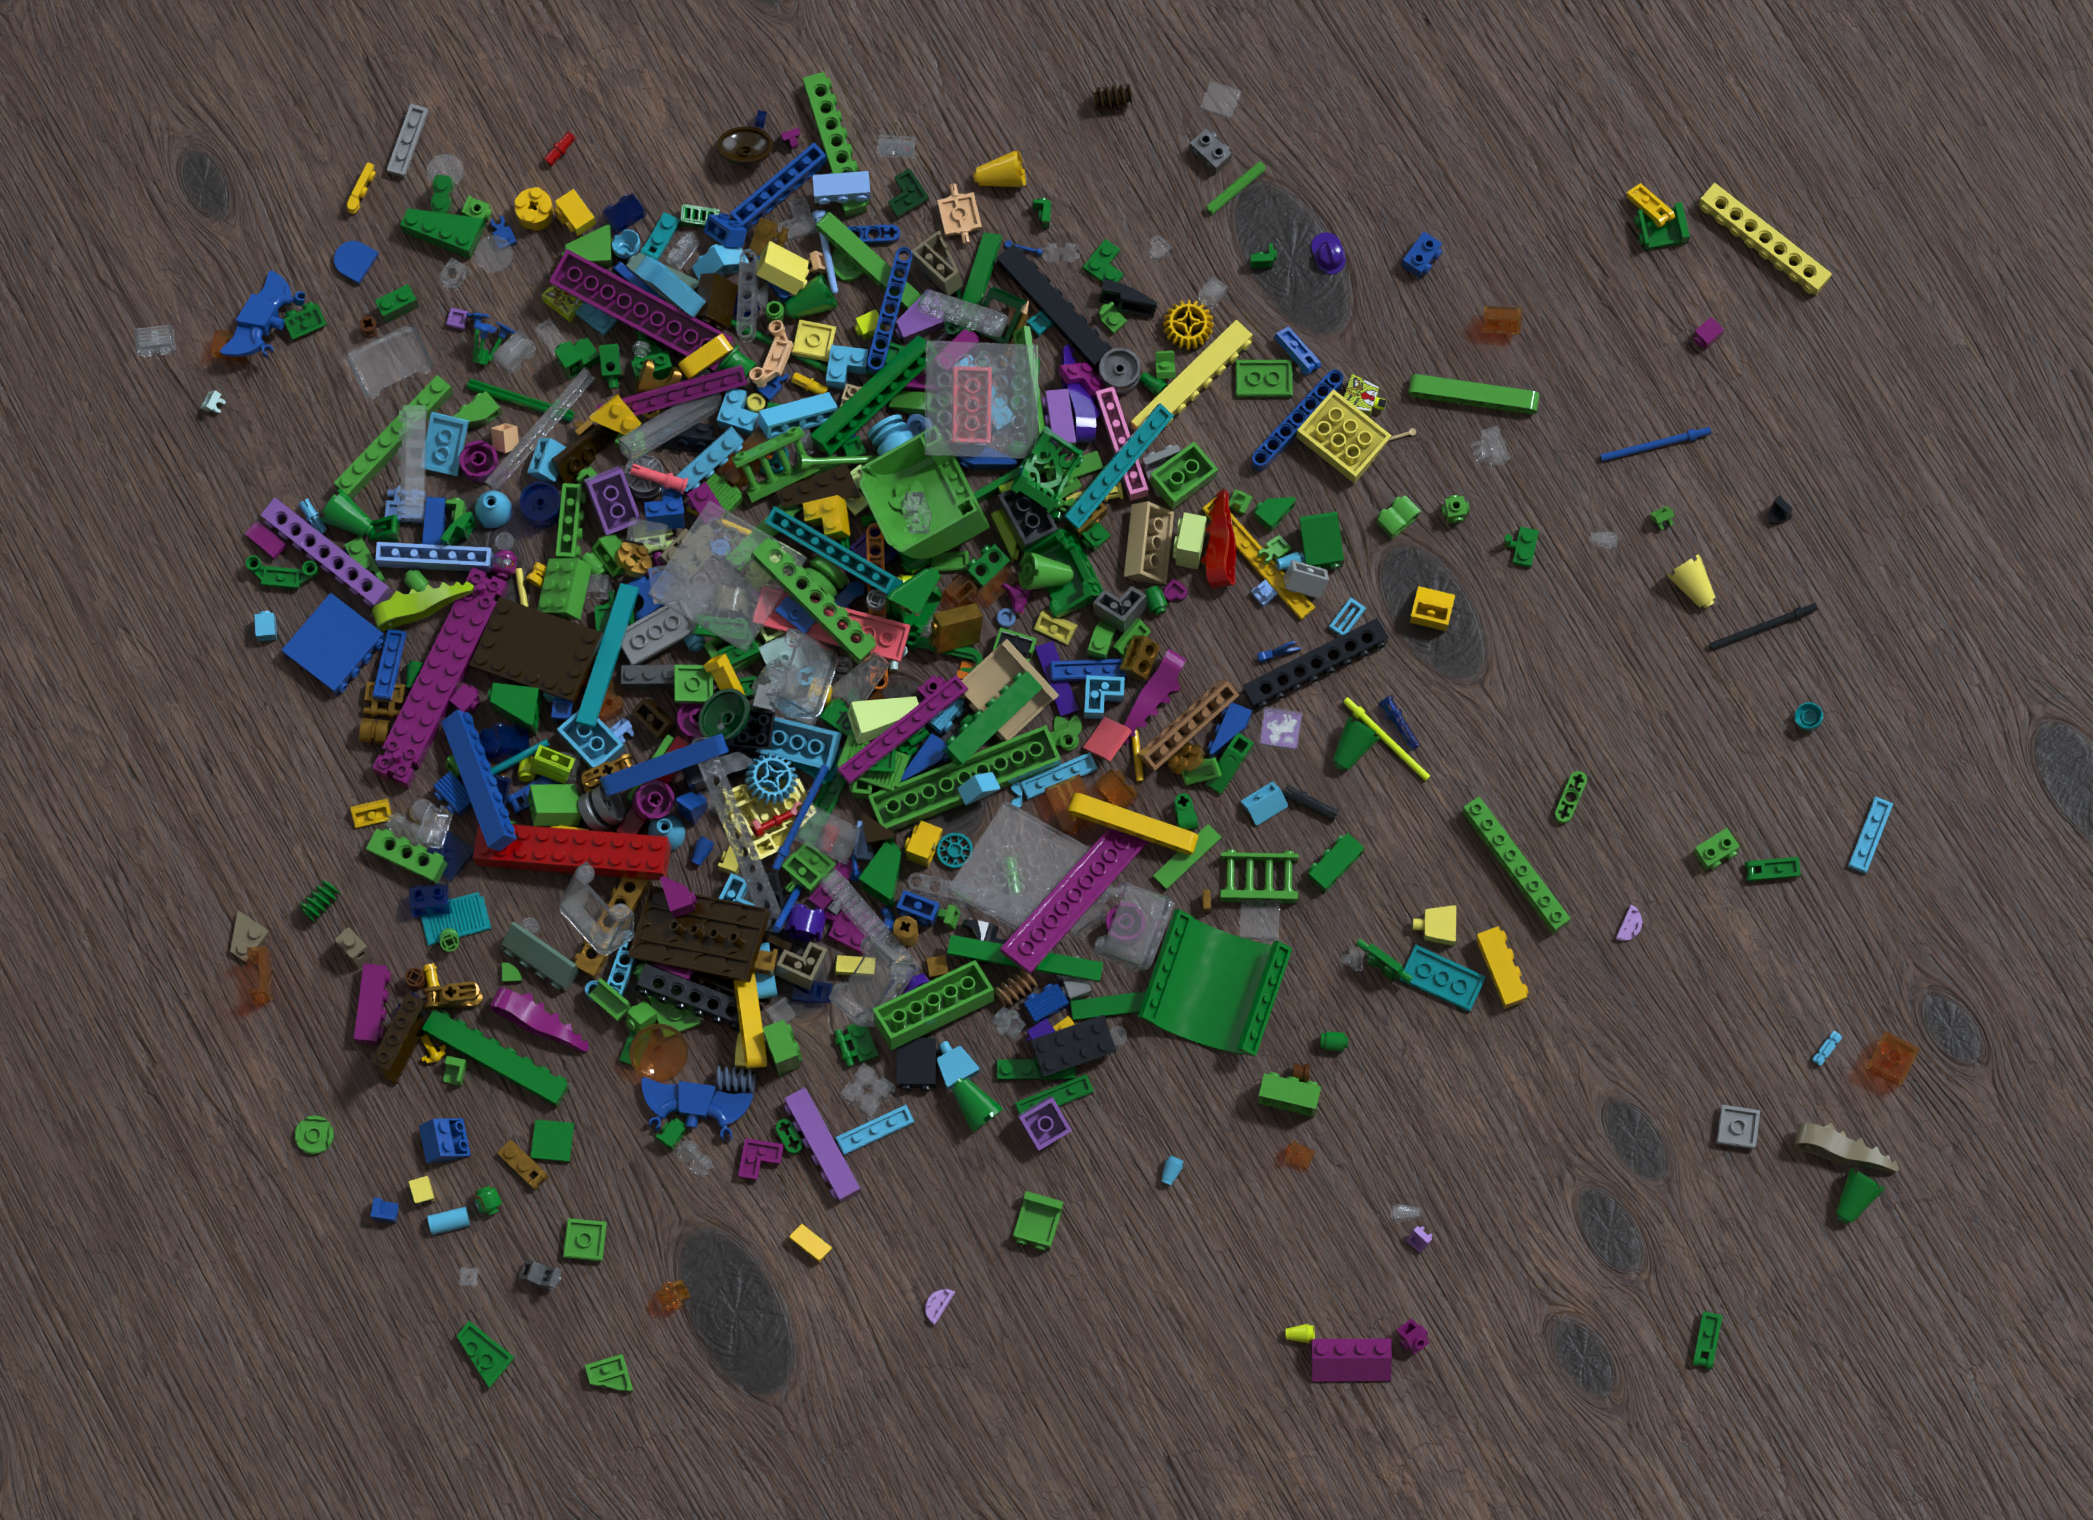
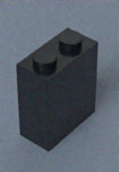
(917, 1064)

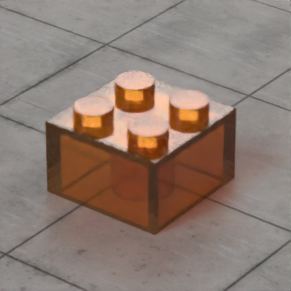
(1892, 1058)

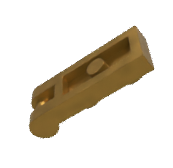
(522, 1164)

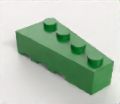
(444, 230)

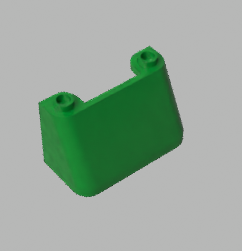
(1085, 585)
(915, 600)

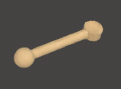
(1412, 432)

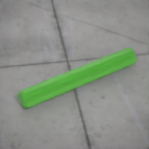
(1235, 188)

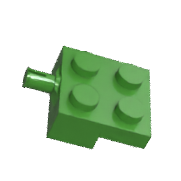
(807, 868)

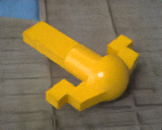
(435, 1056)

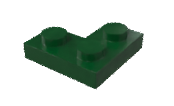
(912, 194)

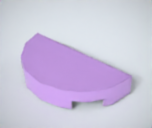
(1631, 925)
(937, 1304)

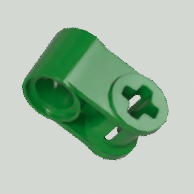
(1185, 816)

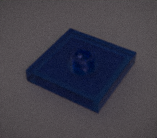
(455, 854)

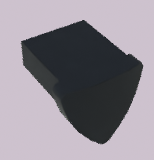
(1780, 511)

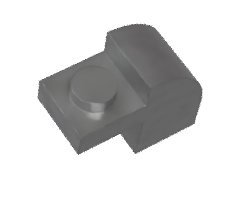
(540, 1275)

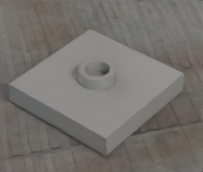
(1738, 1127)

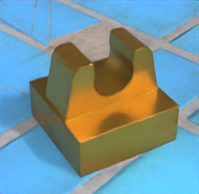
(583, 427)

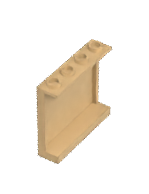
(995, 673)

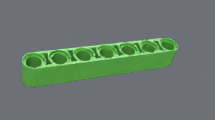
(863, 257)
(1473, 394)

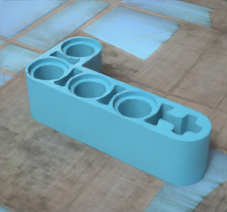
(670, 285)
(617, 969)

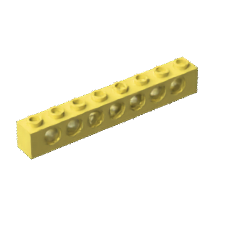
(1717, 195)

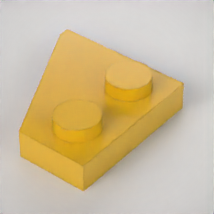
(616, 416)

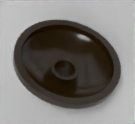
(745, 145)

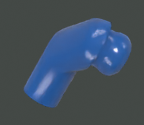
(889, 917)

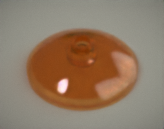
(663, 1063)

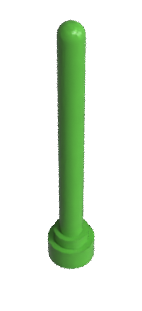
(806, 462)

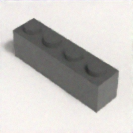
(647, 677)

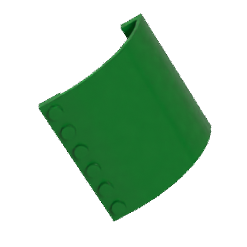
(1214, 986)

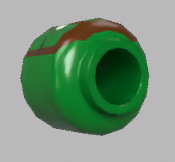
(487, 1200)

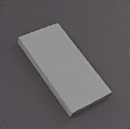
(655, 634)

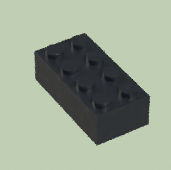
(1072, 1046)

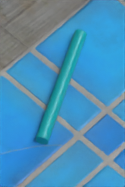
(519, 757)

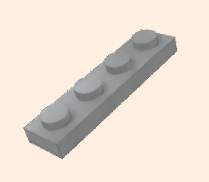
(407, 140)

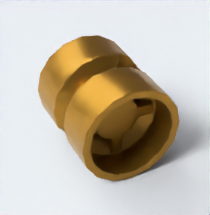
(374, 731)

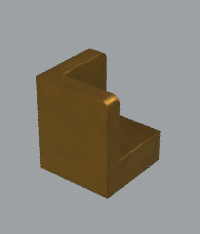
(766, 962)

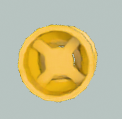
(537, 576)

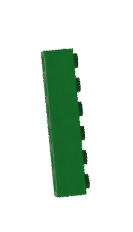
(992, 718)

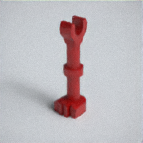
(758, 829)

